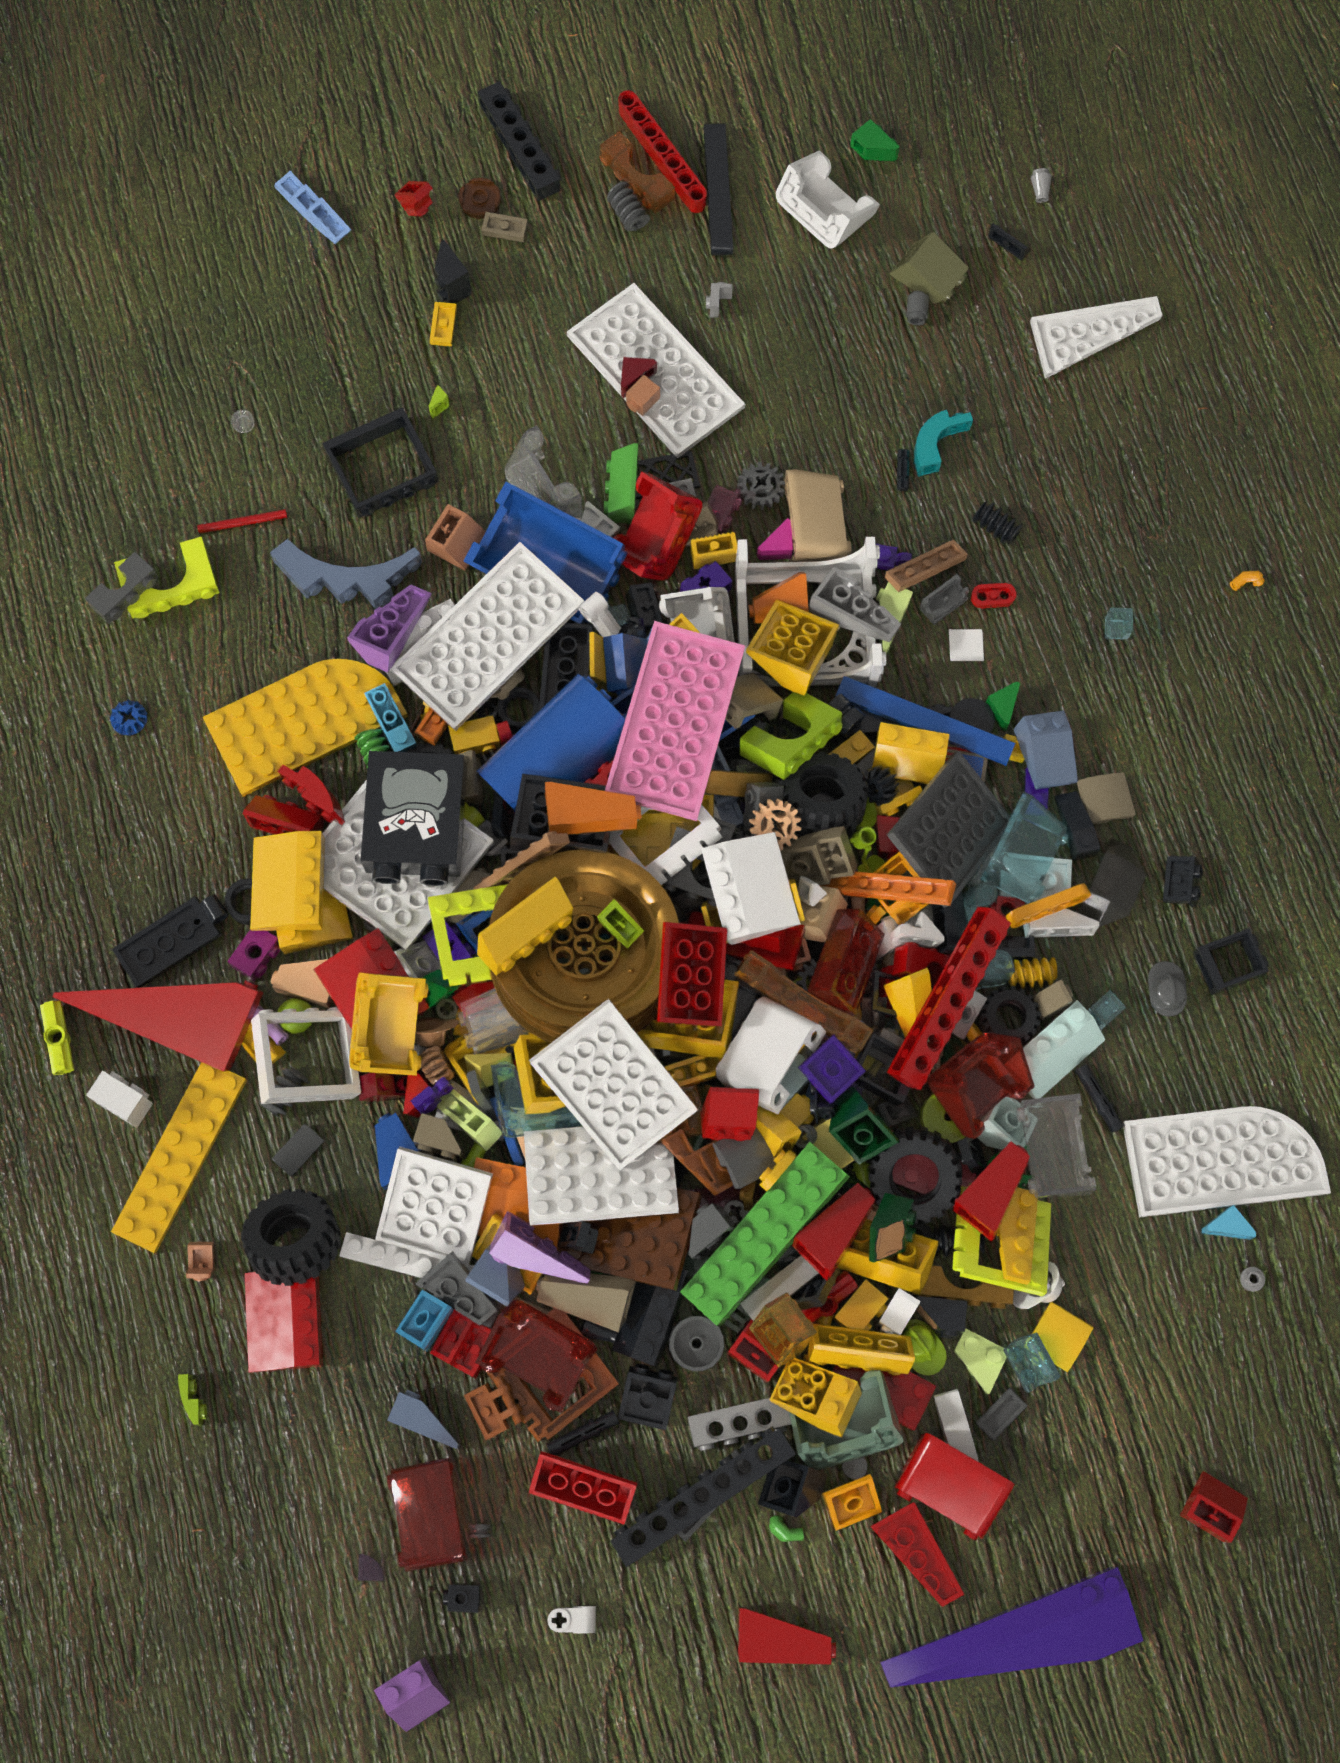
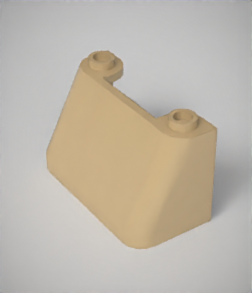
(816, 516)

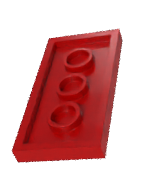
(907, 1391)

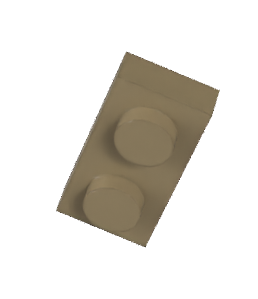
(504, 227)

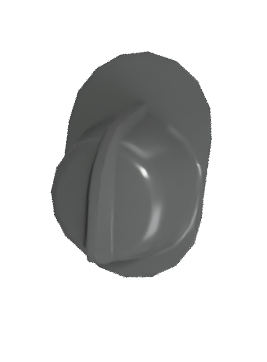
(1167, 988)

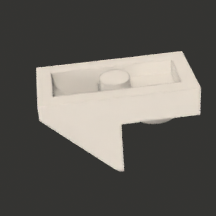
(921, 932)

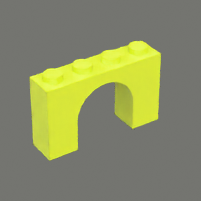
(197, 583)

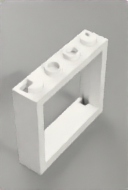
(272, 1095)

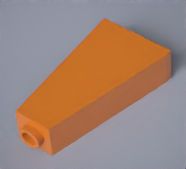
(588, 810)

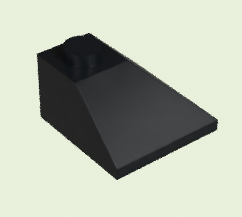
(792, 1488)

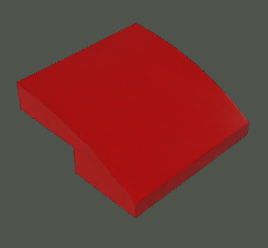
(461, 1343)

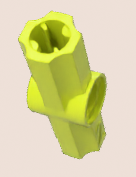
(55, 1023)

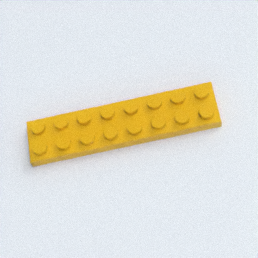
(178, 1157)

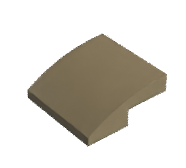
(1106, 797)

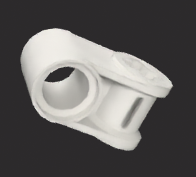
(578, 1619)

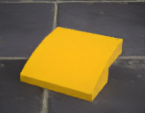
(1062, 1335)

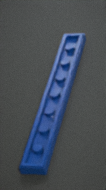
(919, 717)

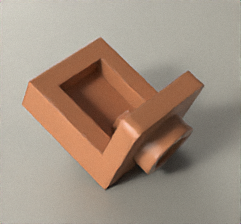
(200, 1260)

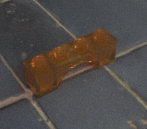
(653, 190)

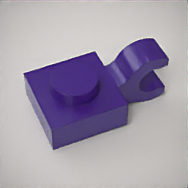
(889, 557)

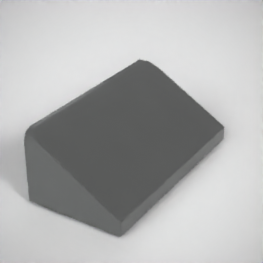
(298, 1150)

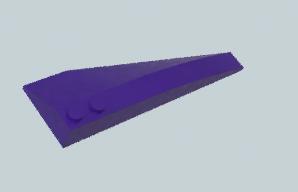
(1054, 1629)

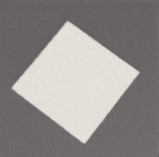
(966, 645)

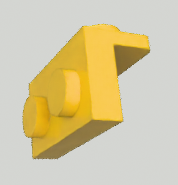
(907, 796)

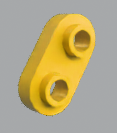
(782, 1162)

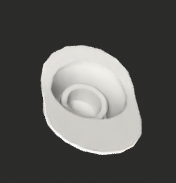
(1054, 1287)

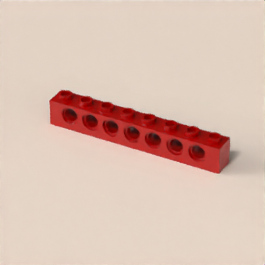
(950, 983)

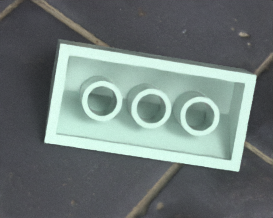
(1061, 1047)

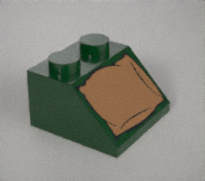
(892, 1227)

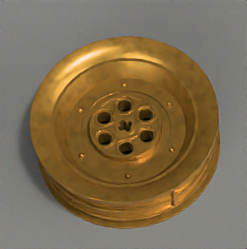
(555, 996)

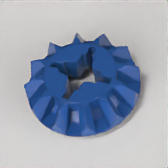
(129, 727)

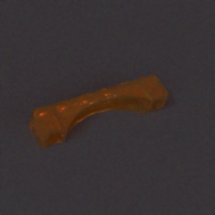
(775, 985)

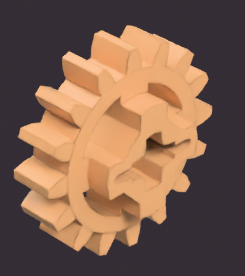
(783, 820)

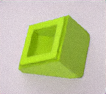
(438, 402)

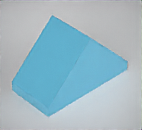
(1230, 1224)

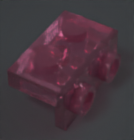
(723, 504)

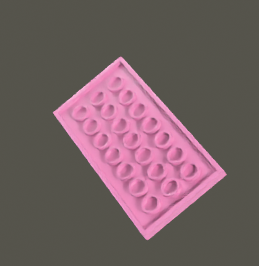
(675, 720)

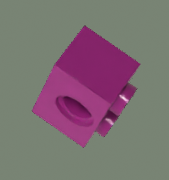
(254, 967)

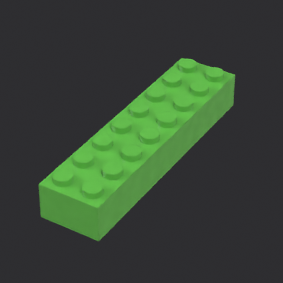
(764, 1234)

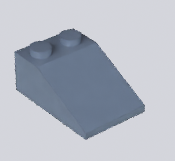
(1047, 749)

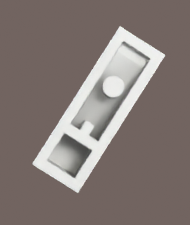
(1061, 924)
(898, 1313)

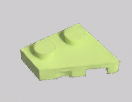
(981, 1358)

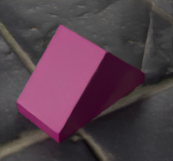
(778, 544)

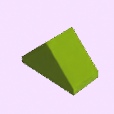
(620, 923)

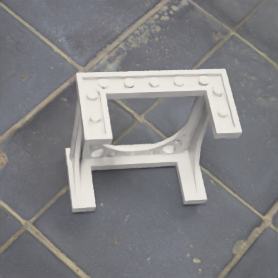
(859, 565)

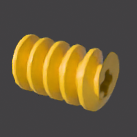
(1034, 972)

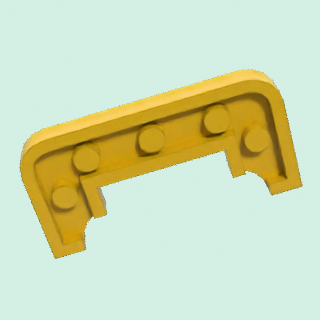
(386, 1024)

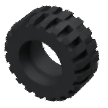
(832, 775)
(929, 1145)
(298, 1260)

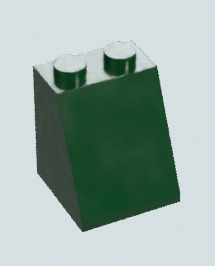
(859, 1127)

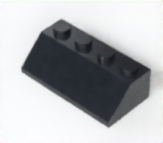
(649, 1321)

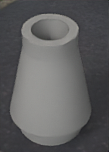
(1041, 184)

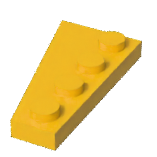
(1017, 1237)

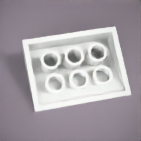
(750, 887)

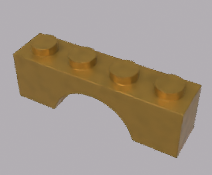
(939, 1286)

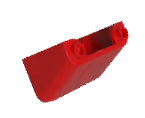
(659, 528)
(953, 1485)

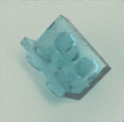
(1031, 1362)

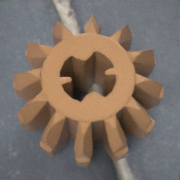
(436, 1065)

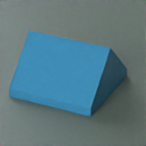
(424, 1320)

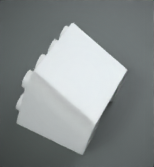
(766, 1050)

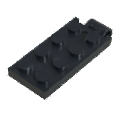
(171, 939)

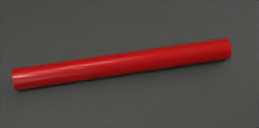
(242, 521)

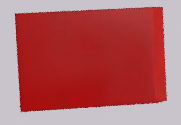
(414, 1086)

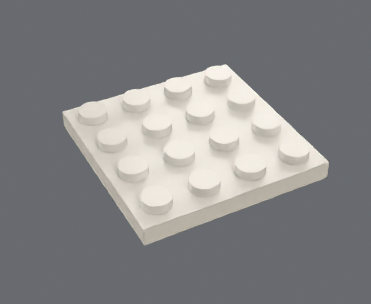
(433, 1205)

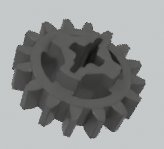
(759, 477)

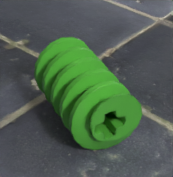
(369, 741)

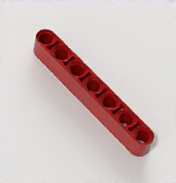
(633, 109)

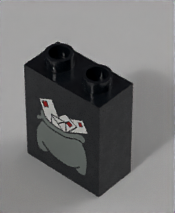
(414, 816)

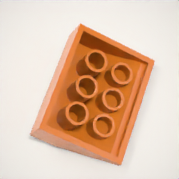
(510, 1194)

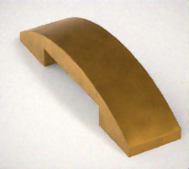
(732, 782)

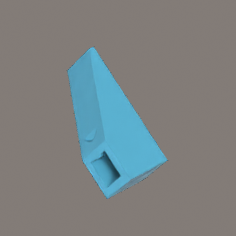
(390, 719)

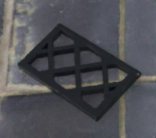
(671, 459)

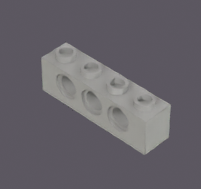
(700, 1423)

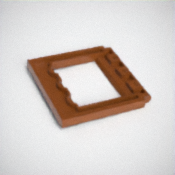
(596, 1375)

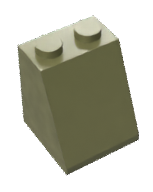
(931, 268)

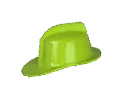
(927, 1347)

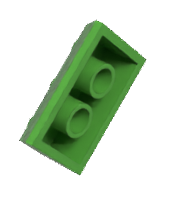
(622, 484)

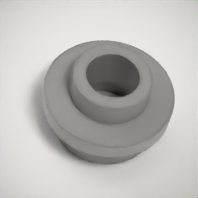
(1247, 1284)

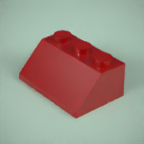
(278, 818)

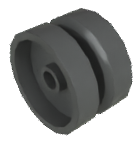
(710, 1343)

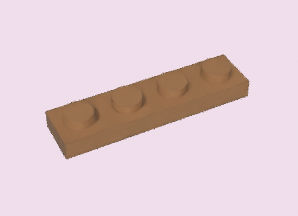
(925, 565)

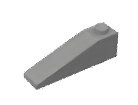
(847, 604)

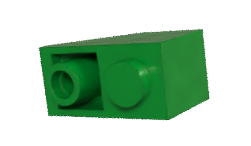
(874, 143)

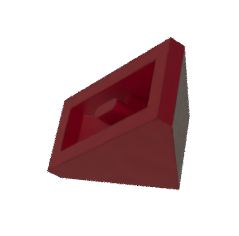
(634, 369)

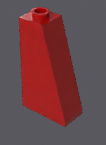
(992, 1191)
(834, 1230)
(777, 1641)

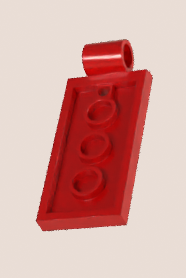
(784, 959)

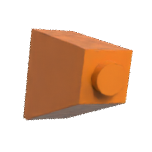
(790, 591)

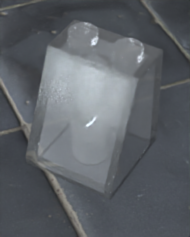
(488, 1023)

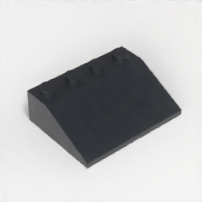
(532, 820)

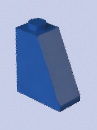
(623, 661)
(389, 1137)

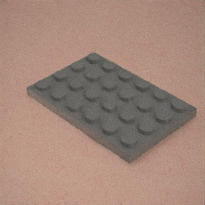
(950, 825)

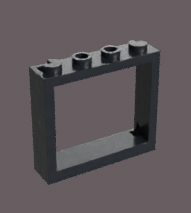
(366, 434)

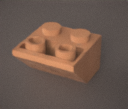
(454, 536)

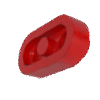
(992, 595)

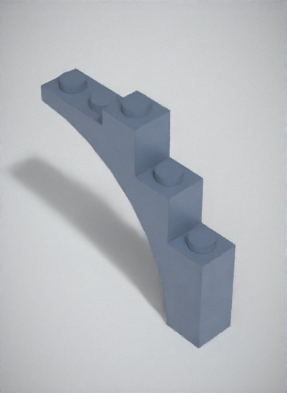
(344, 582)

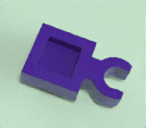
(430, 1097)

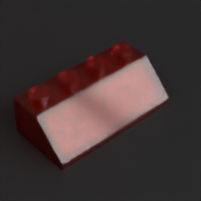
(846, 960)

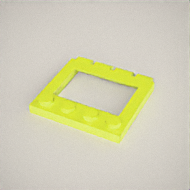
(454, 904)
(968, 1241)

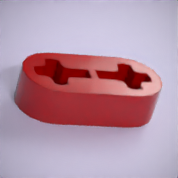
(503, 732)

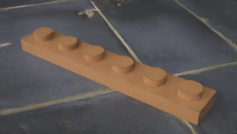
(539, 849)

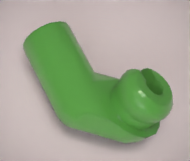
(782, 1532)

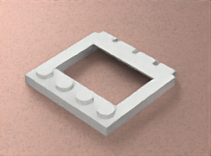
(672, 859)

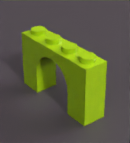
(785, 756)

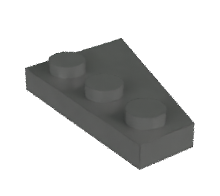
(449, 1284)

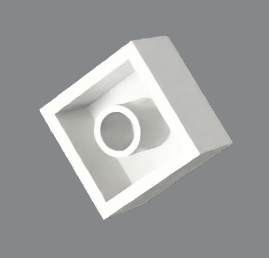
(117, 1097)

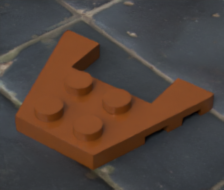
(701, 1163)

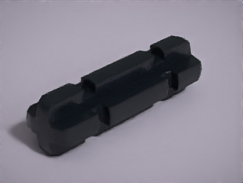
(903, 469)

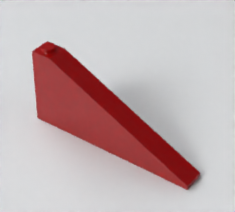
(191, 1019)

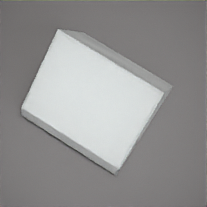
(810, 891)

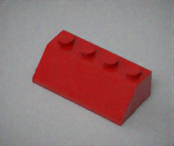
(582, 1487)

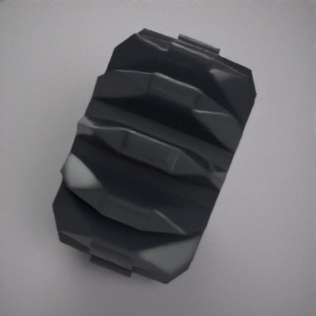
(881, 785)

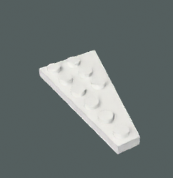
(1079, 333)

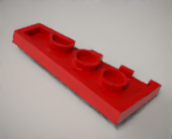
(916, 1548)

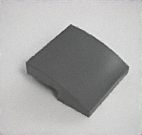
(744, 1159)

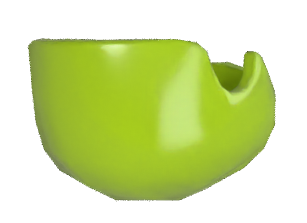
(300, 1006)

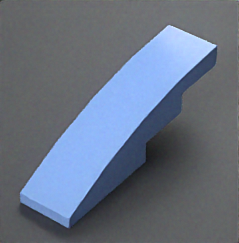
(312, 208)

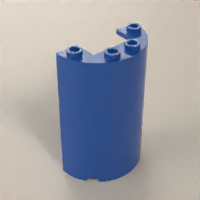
(567, 546)
(562, 741)

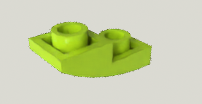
(194, 1407)

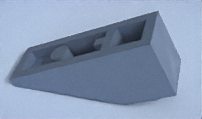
(417, 1417)

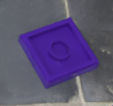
(831, 1069)

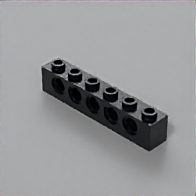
(490, 101)

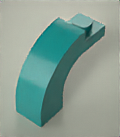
(934, 429)

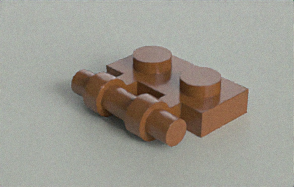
(487, 1411)

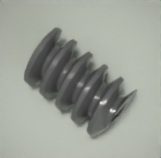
(627, 207)
(292, 1079)

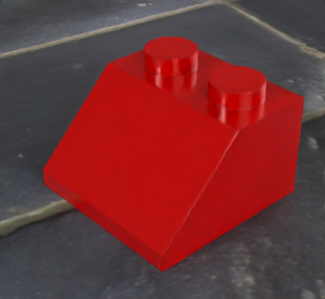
(729, 1113)

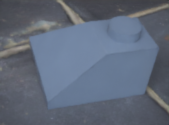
(496, 1279)

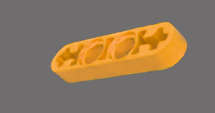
(1048, 905)

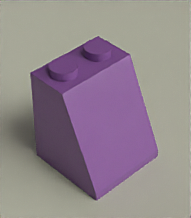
(412, 1695)

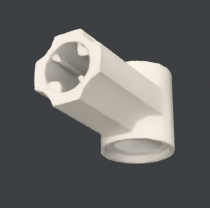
(596, 611)

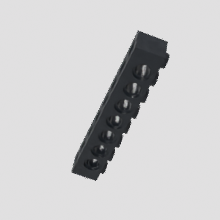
(632, 1551)

